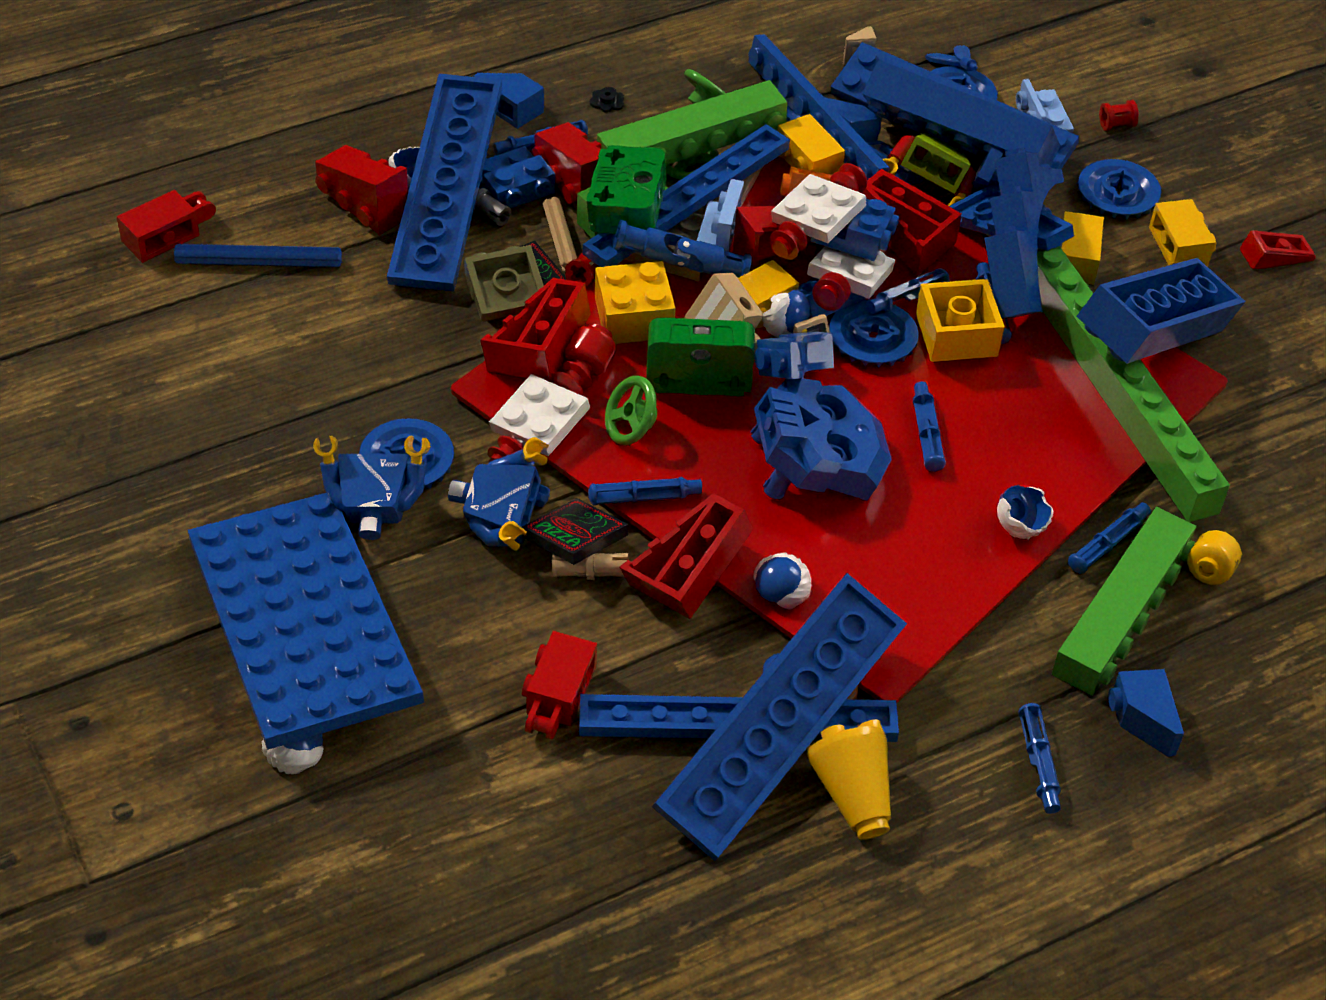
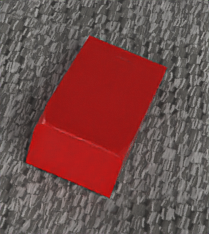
(1275, 249)

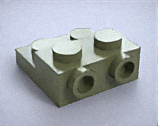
(502, 281)

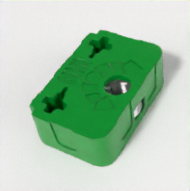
(626, 187)
(700, 356)

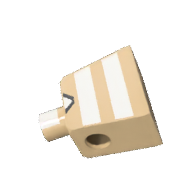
(725, 300)

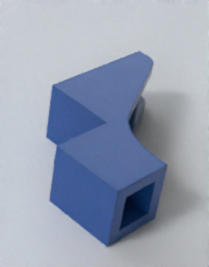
(794, 354)

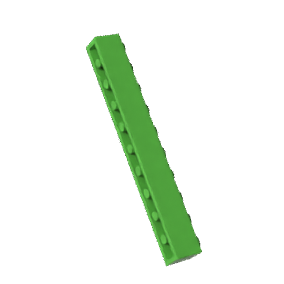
(1132, 396)

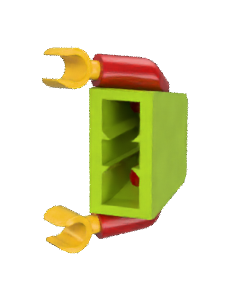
(935, 162)

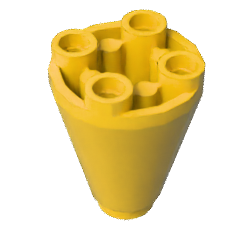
(856, 775)

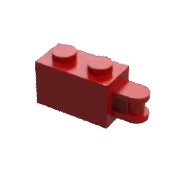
(163, 223)
(560, 677)

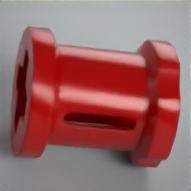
(1128, 113)
(581, 265)

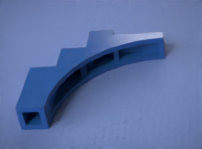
(1016, 223)

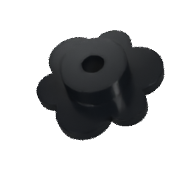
(607, 99)

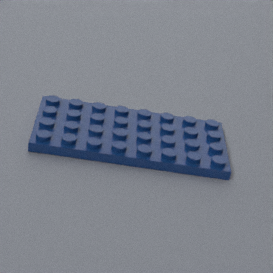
(303, 620)

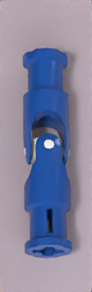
(687, 253)

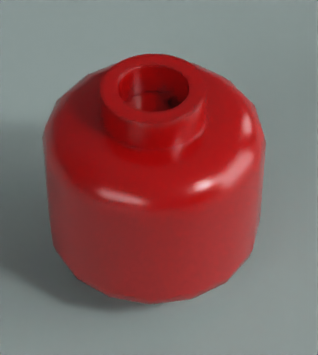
(592, 347)

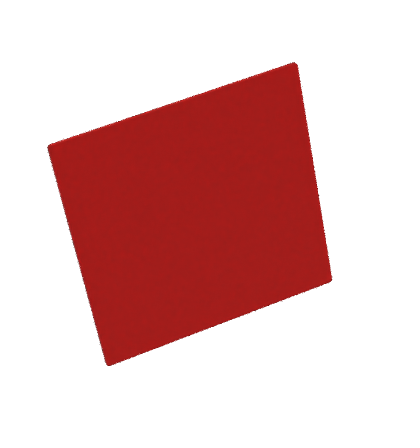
(923, 536)

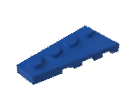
(978, 217)

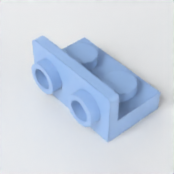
(1042, 105)
(720, 217)

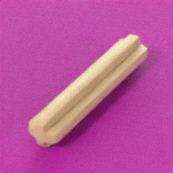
(559, 231)

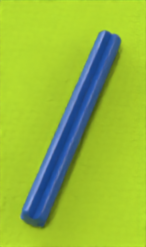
(258, 255)

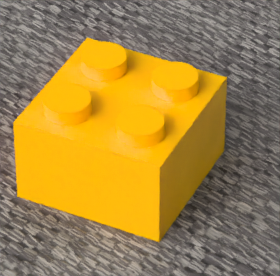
(631, 298)
(959, 320)

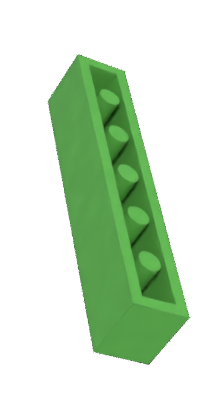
(704, 124)
(1123, 602)

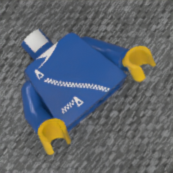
(373, 486)
(502, 495)

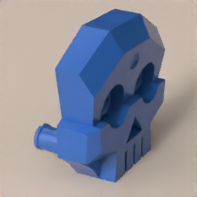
(819, 440)

